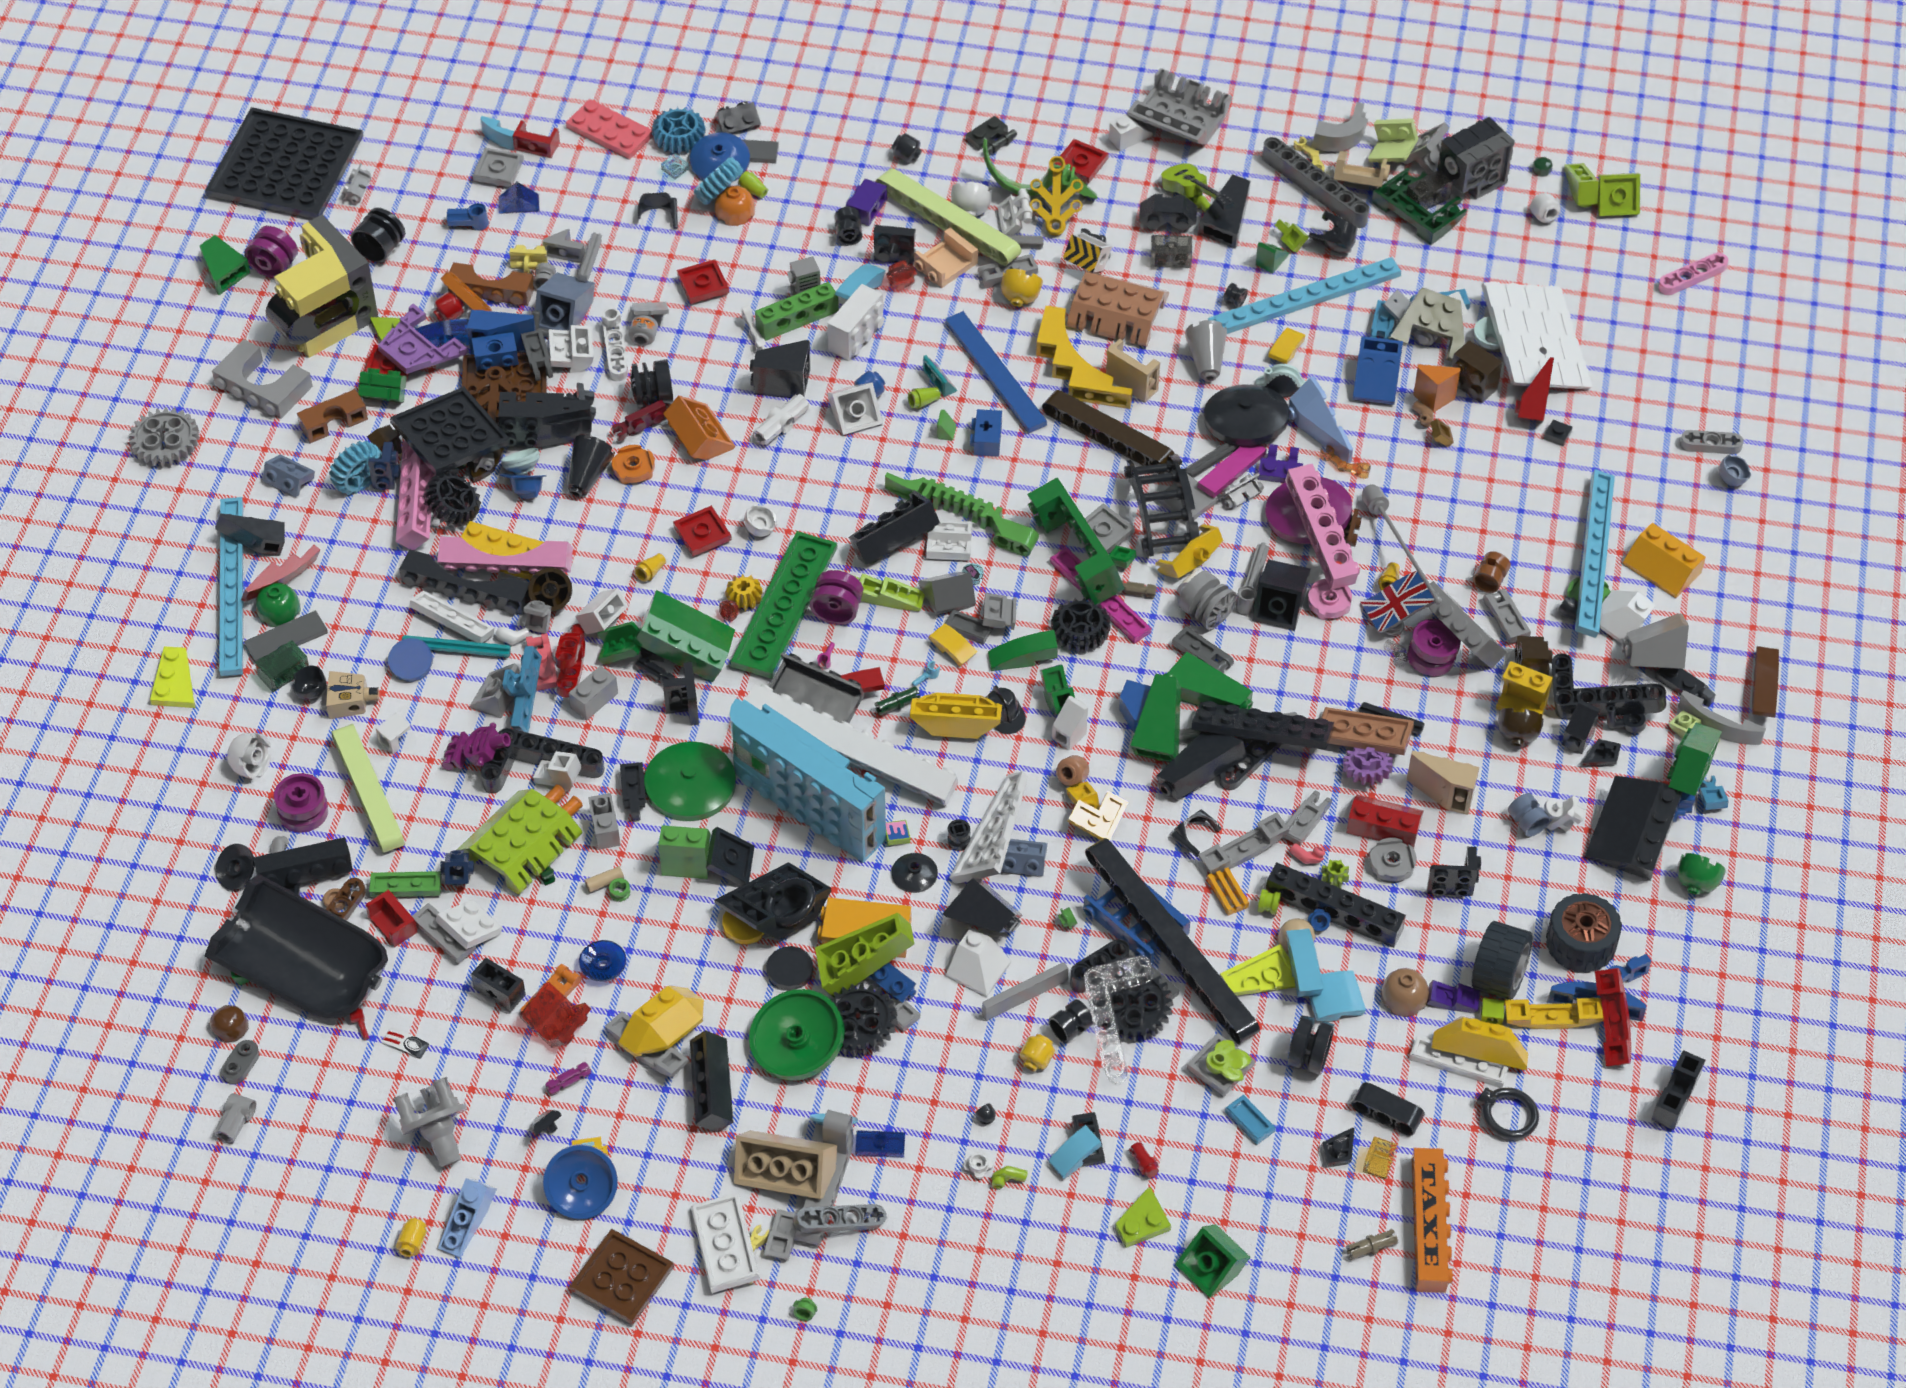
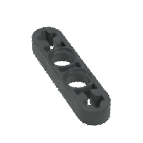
(839, 1216)

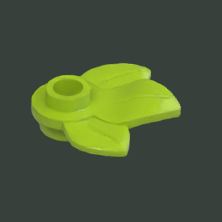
(1228, 1060)

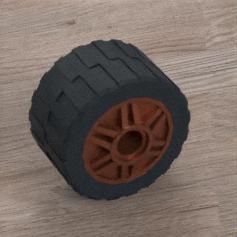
(1583, 932)

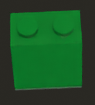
(1212, 1259)

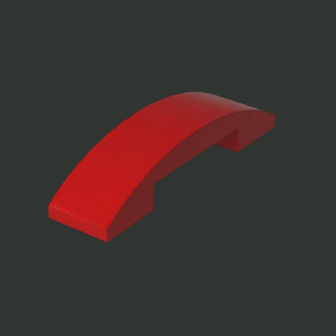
(1615, 1017)

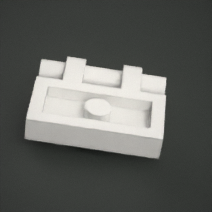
(1011, 216)

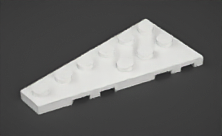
(990, 841)

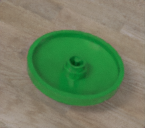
(690, 781)
(796, 1034)

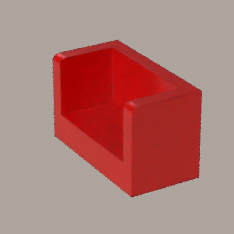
(535, 143)
(391, 918)

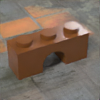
(345, 407)

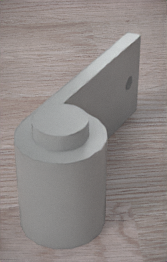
(1397, 306)

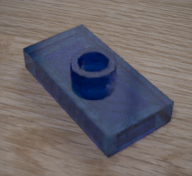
(880, 1143)

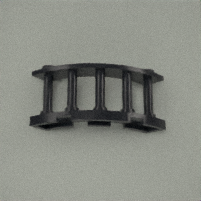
(1183, 492)

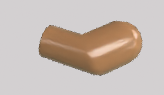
(1426, 413)

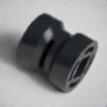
(958, 834)

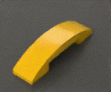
(1554, 1016)

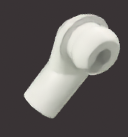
(512, 637)

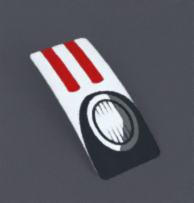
(406, 1042)

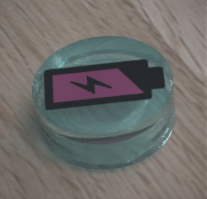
(976, 572)

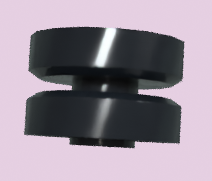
(1306, 1043)

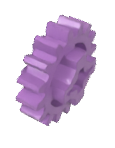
(1367, 765)

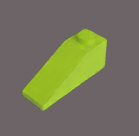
(1582, 184)

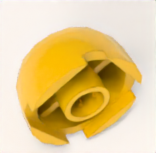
(1019, 287)

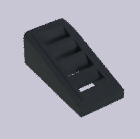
(1090, 1120)

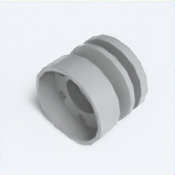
(1207, 599)

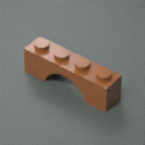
(513, 289)

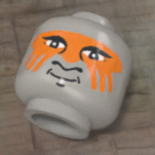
(643, 330)

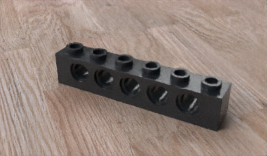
(1343, 906)

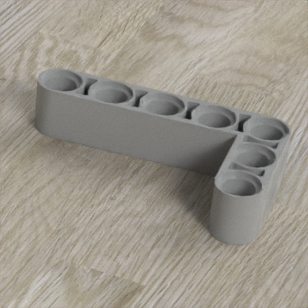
(836, 1130)

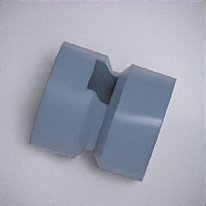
(1530, 816)

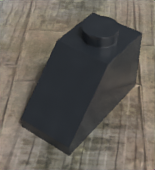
(1581, 727)

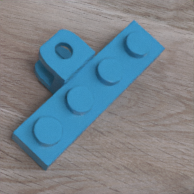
(523, 688)

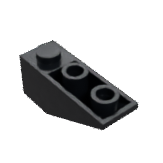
(257, 534)

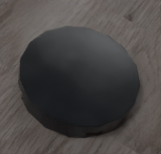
(789, 968)

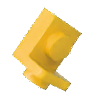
(1084, 793)

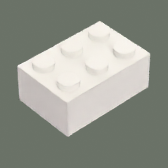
(855, 322)

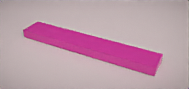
(1119, 612)

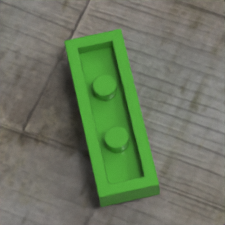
(406, 883)

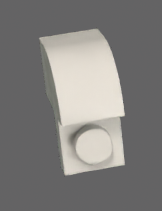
(560, 770)

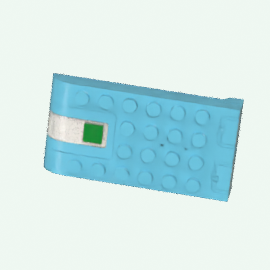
(807, 779)

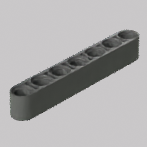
(1315, 182)

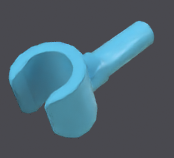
(930, 673)

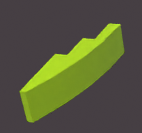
(891, 593)

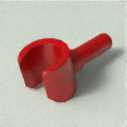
(358, 1016)

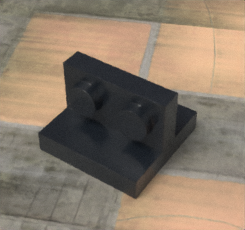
(681, 694)

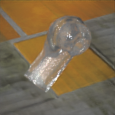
(1398, 651)

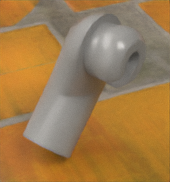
(279, 844)

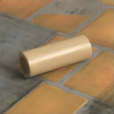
(603, 879)

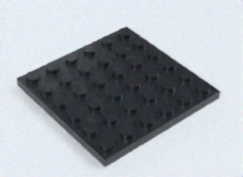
(284, 163)

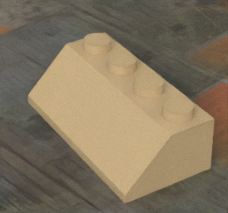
(784, 1163)

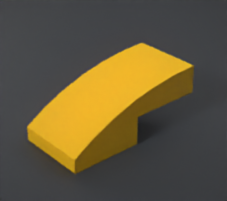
(1286, 345)
(953, 643)

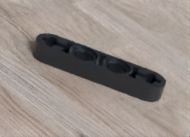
(1253, 759)

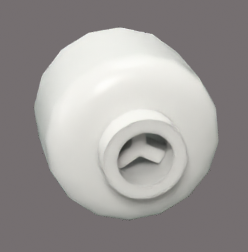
(1545, 207)

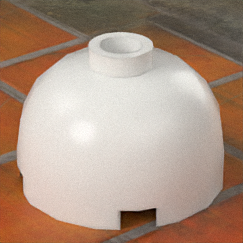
(971, 198)
(249, 755)

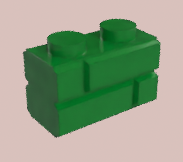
(382, 386)

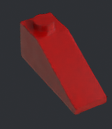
(1535, 397)

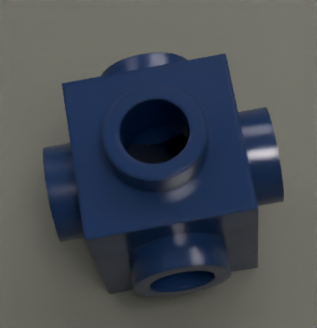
(453, 874)

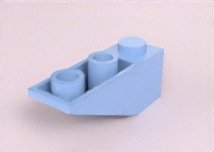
(466, 1216)

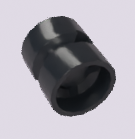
(848, 226)
(1068, 1022)

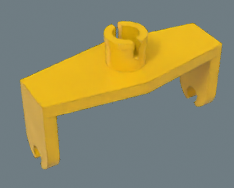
(1193, 554)

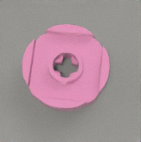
(1325, 608)

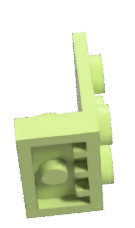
(1395, 140)

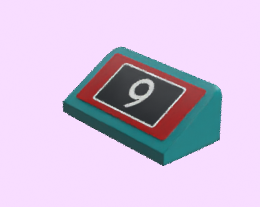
(938, 377)

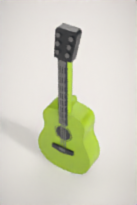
(1189, 182)

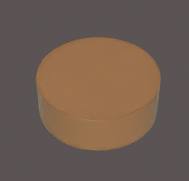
(328, 897)

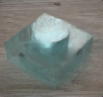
(675, 166)

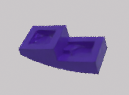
(1457, 998)

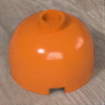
(734, 206)

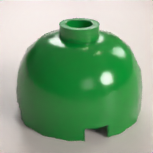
(277, 604)
(1698, 874)

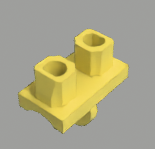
(527, 258)

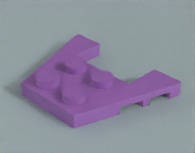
(413, 351)

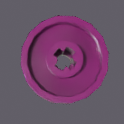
(271, 251)
(836, 597)
(1433, 648)
(301, 802)

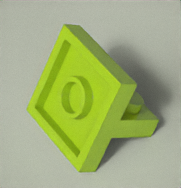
(1619, 194)

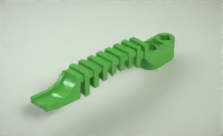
(1007, 533)

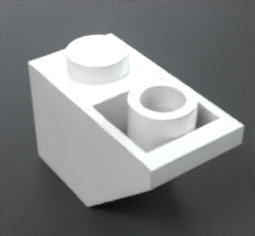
(1070, 723)

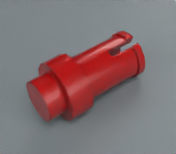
(1146, 1164)

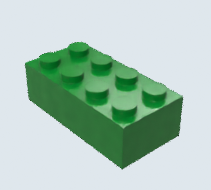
(1693, 758)

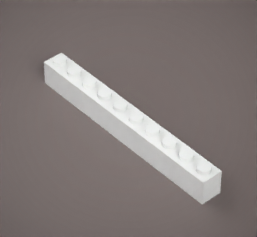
(862, 748)

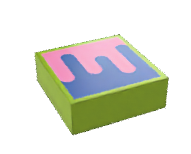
(897, 833)

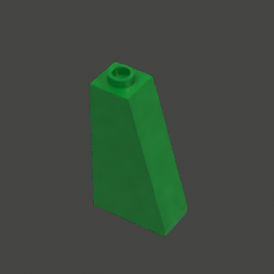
(1205, 683)
(1160, 721)

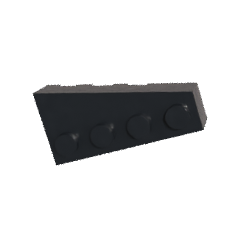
(894, 528)

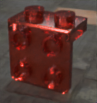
(554, 1016)

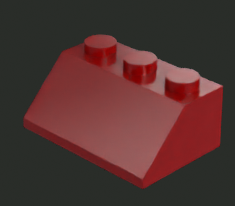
(1383, 820)

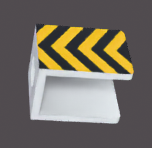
(1087, 252)

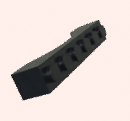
(504, 594)

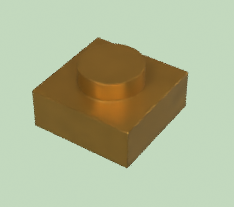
(1441, 433)

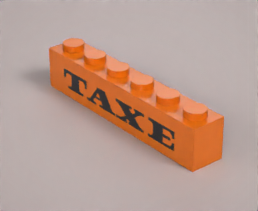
(1430, 1220)

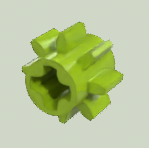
(1335, 873)

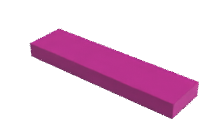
(1231, 469)

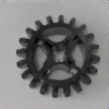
(452, 499)
(1081, 631)

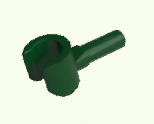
(548, 876)

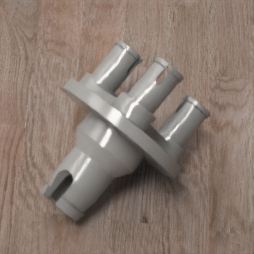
(435, 1123)

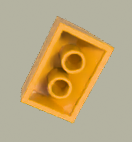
(1664, 560)

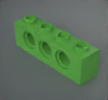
(796, 311)

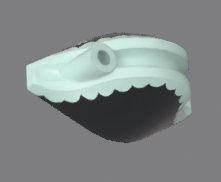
(1281, 378)

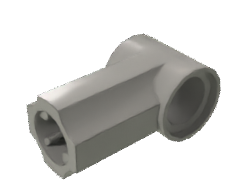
(237, 1111)

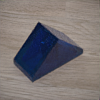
(518, 200)

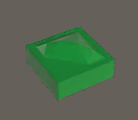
(1122, 556)

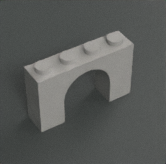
(275, 397)
(1466, 629)

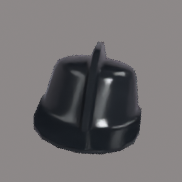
(1012, 714)

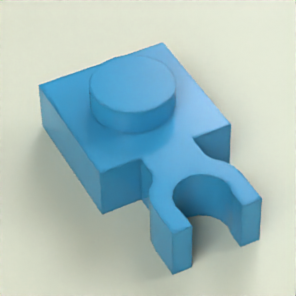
(1713, 796)

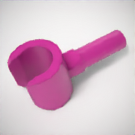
(826, 656)

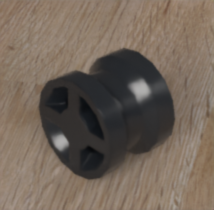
(1235, 295)

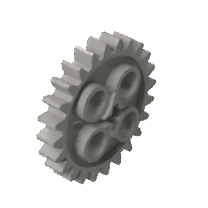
(179, 437)

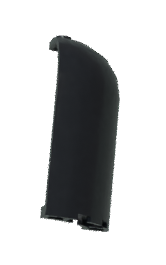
(299, 951)

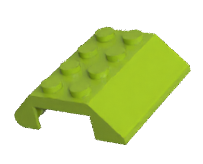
(521, 836)

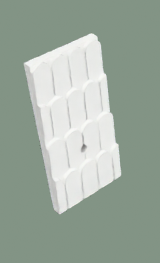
(1531, 329)

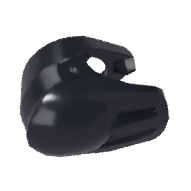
(1340, 238)

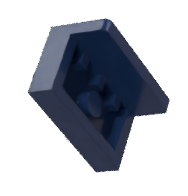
(385, 469)

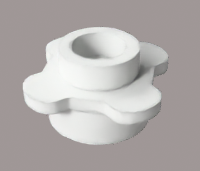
(978, 1158)

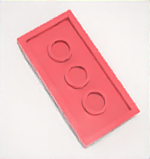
(609, 129)

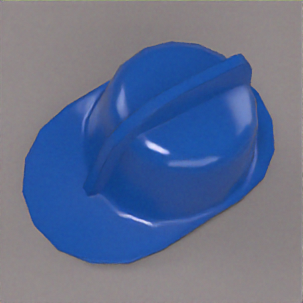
(525, 485)

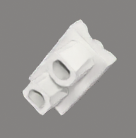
(1564, 813)

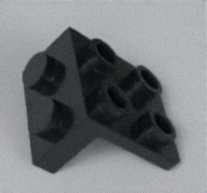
(1455, 879)

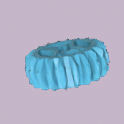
(718, 180)
(351, 468)

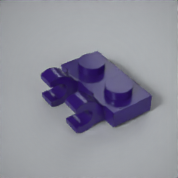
(1276, 470)

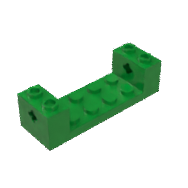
(1055, 507)

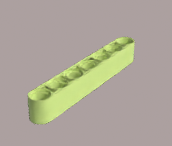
(368, 788)

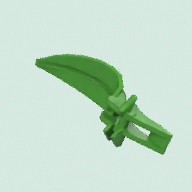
(1066, 178)

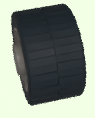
(1501, 960)

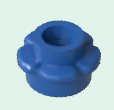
(1325, 920)

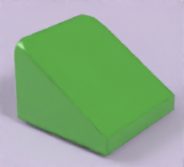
(946, 426)

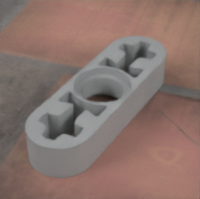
(1725, 448)

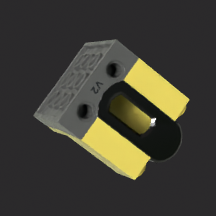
(324, 294)

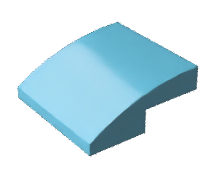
(1339, 997)

